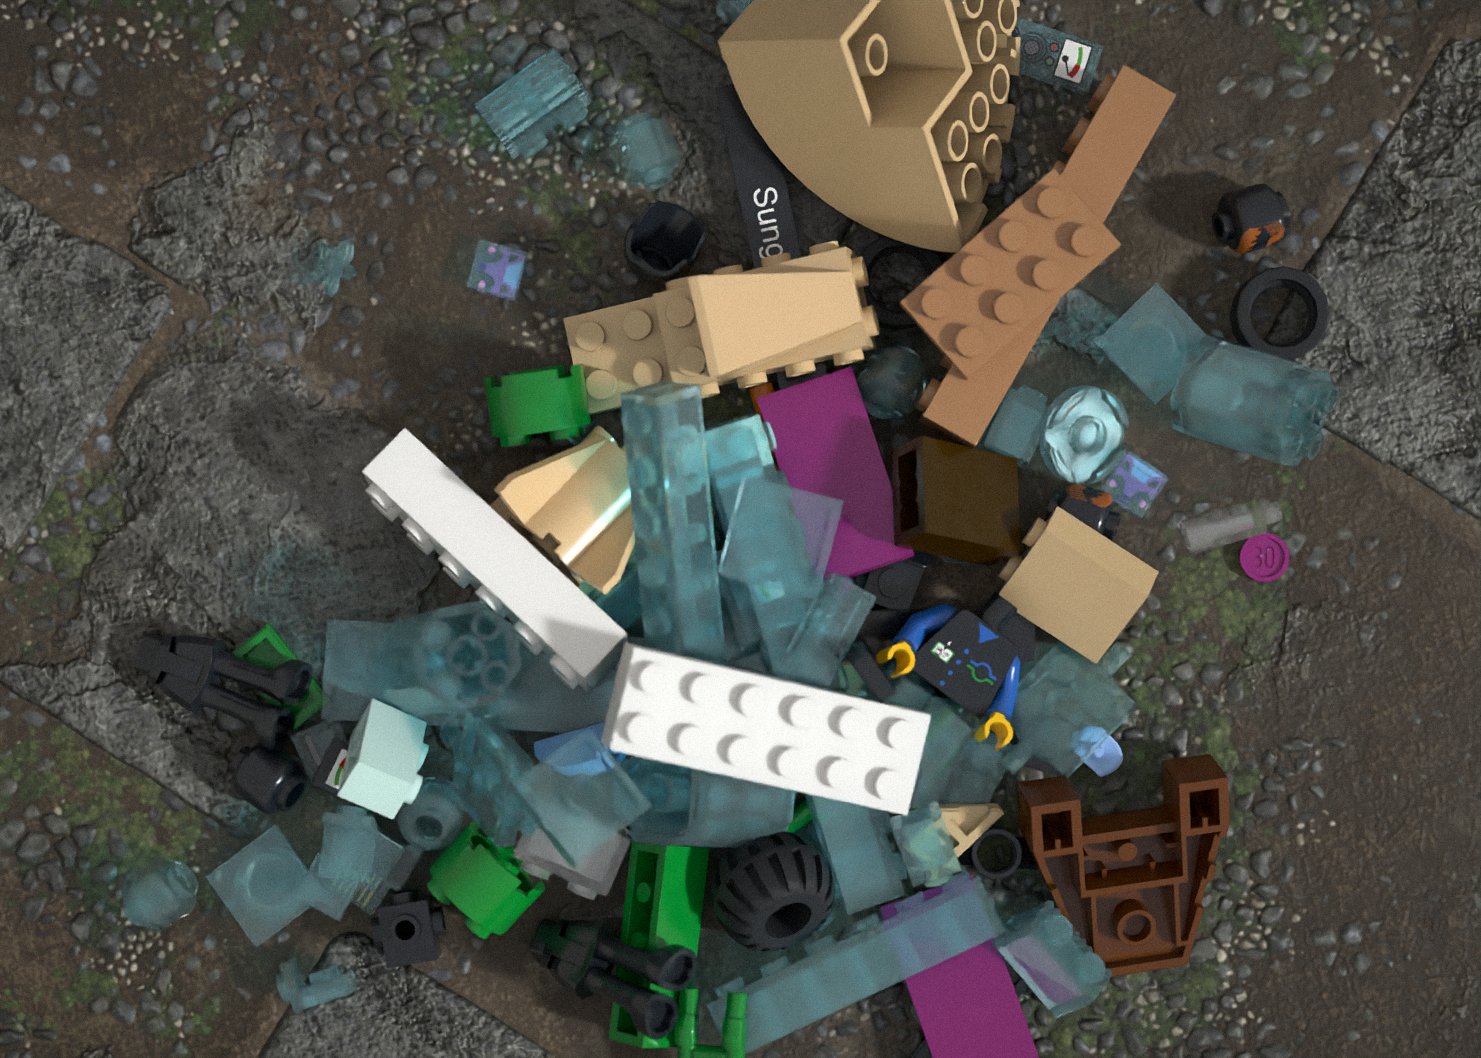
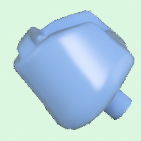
(1105, 758)

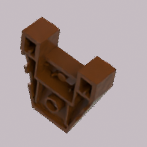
(1131, 875)

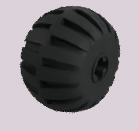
(773, 892)

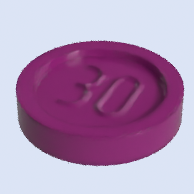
(1263, 557)

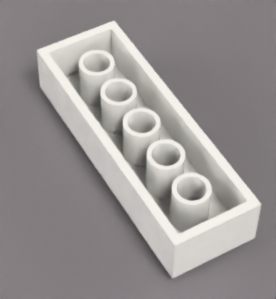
(495, 560)
(765, 728)

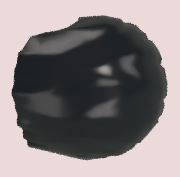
(663, 242)

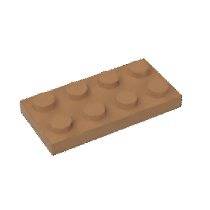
(1010, 274)

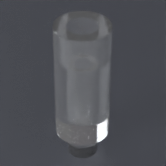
(1228, 525)

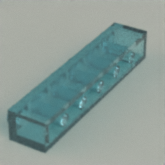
(673, 520)
(865, 961)

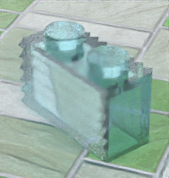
(534, 105)
(1053, 959)

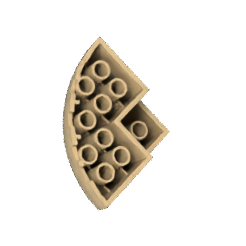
(883, 105)

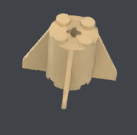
(575, 510)

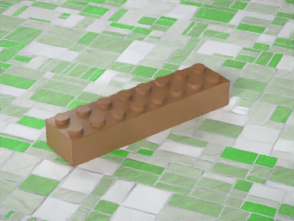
(1097, 169)

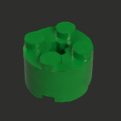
(537, 403)
(483, 882)

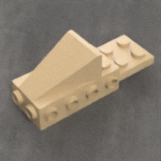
(729, 327)

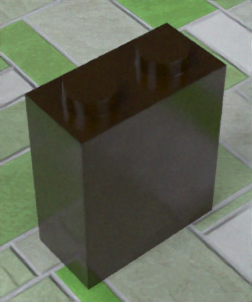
(955, 501)

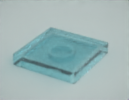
(780, 537)
(579, 797)

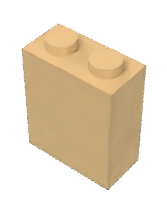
(1076, 583)

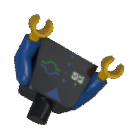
(964, 659)

